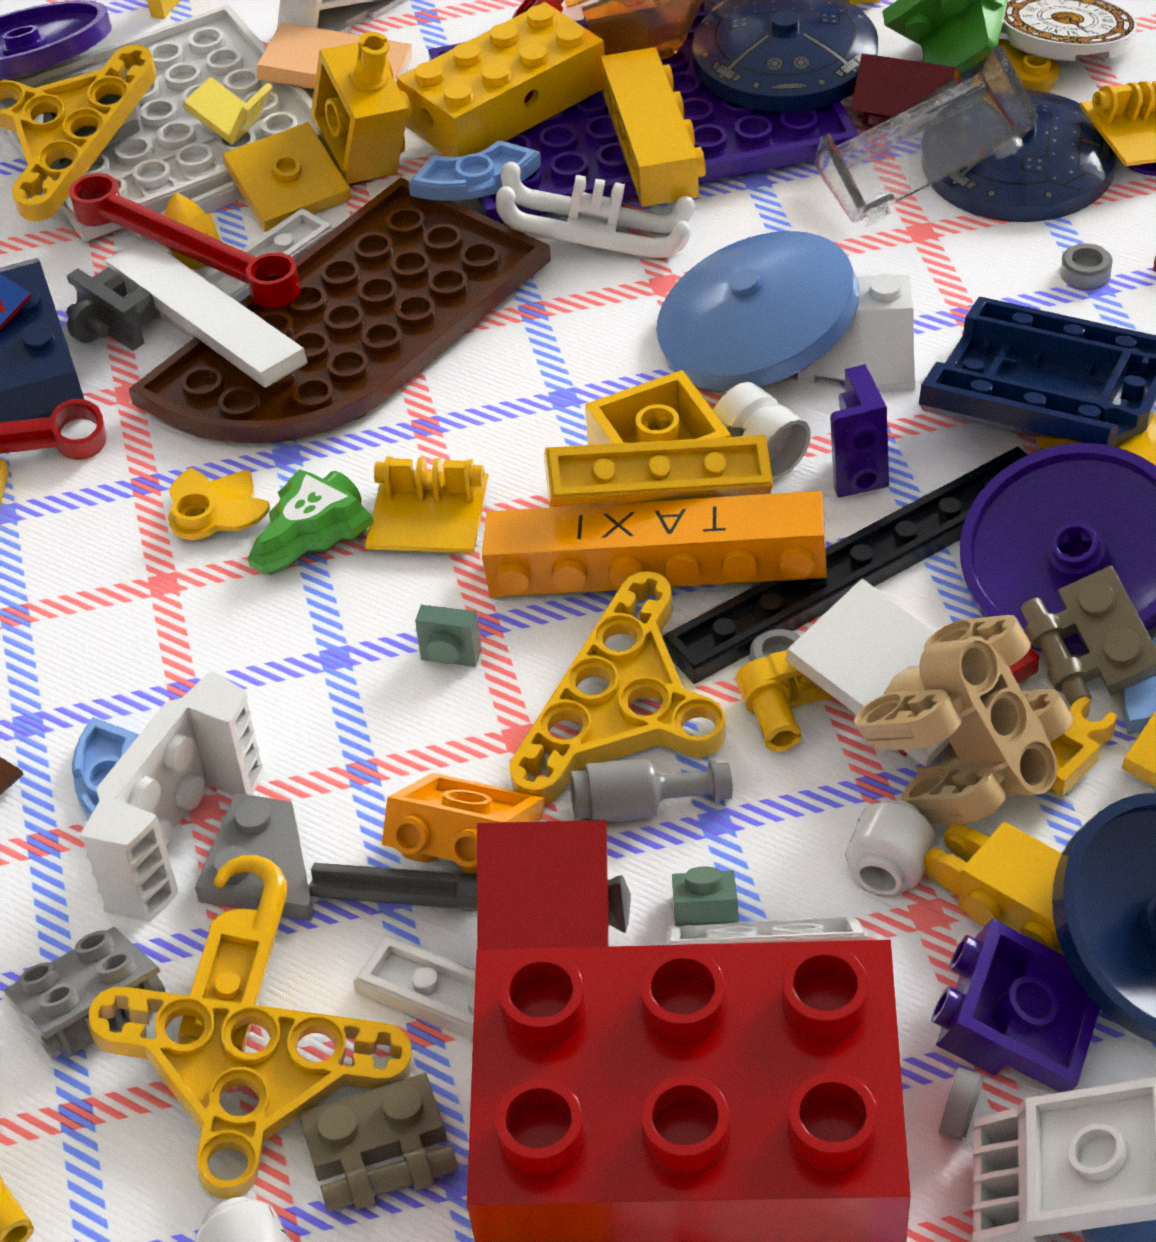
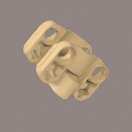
(974, 701)

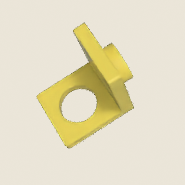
(225, 111)

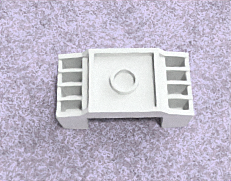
(159, 778)
(1066, 1163)

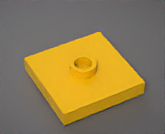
(285, 175)

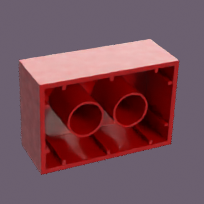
(687, 1094)

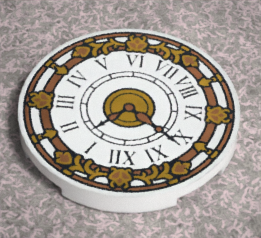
(1069, 28)

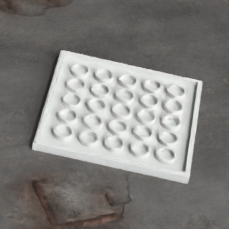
(184, 57)

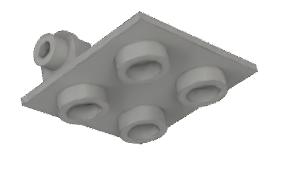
(61, 992)

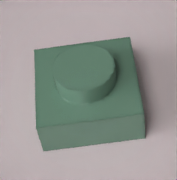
(448, 635)
(704, 896)

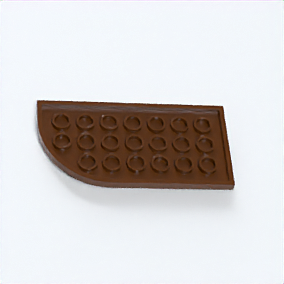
(370, 314)

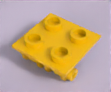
(1126, 120)
(427, 507)

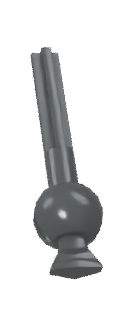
(429, 888)

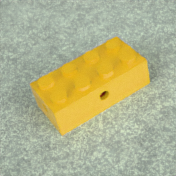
(503, 81)

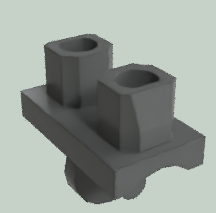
(106, 309)

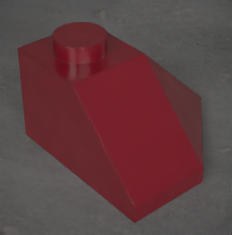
(895, 85)

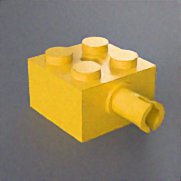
(360, 108)
(653, 412)

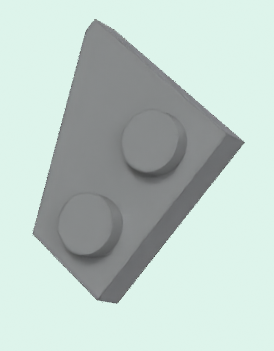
(263, 829)

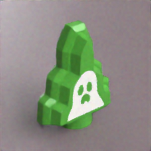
(309, 519)

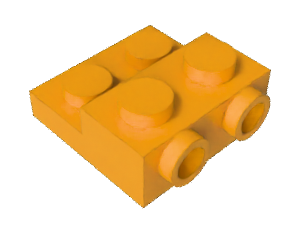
(441, 817)

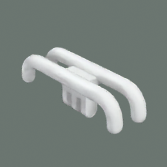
(592, 217)

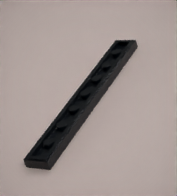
(869, 554)

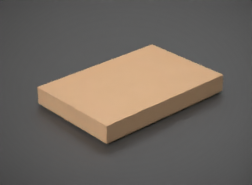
(294, 54)

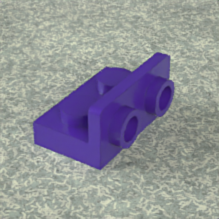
(859, 436)

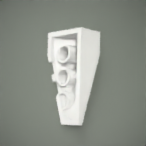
(877, 336)

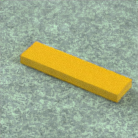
(657, 470)

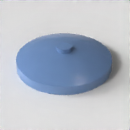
(758, 310)

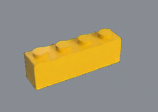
(651, 126)

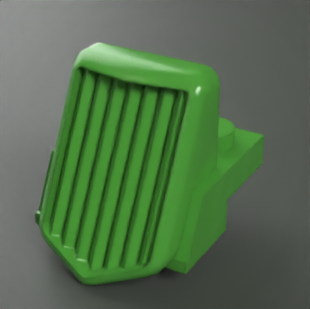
(949, 30)

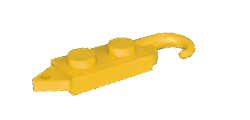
(238, 946)

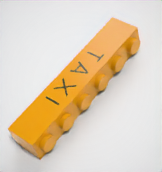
(680, 539)

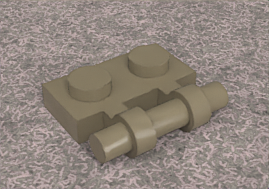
(1108, 628)
(375, 1128)

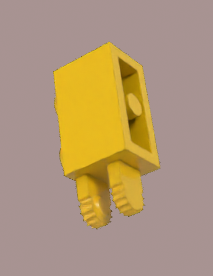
(999, 878)

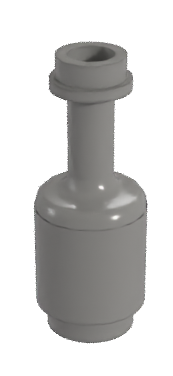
(634, 789)

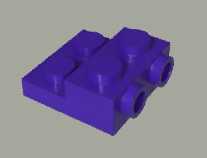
(1016, 1008)

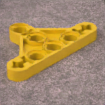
(76, 106)
(606, 718)
(212, 1064)

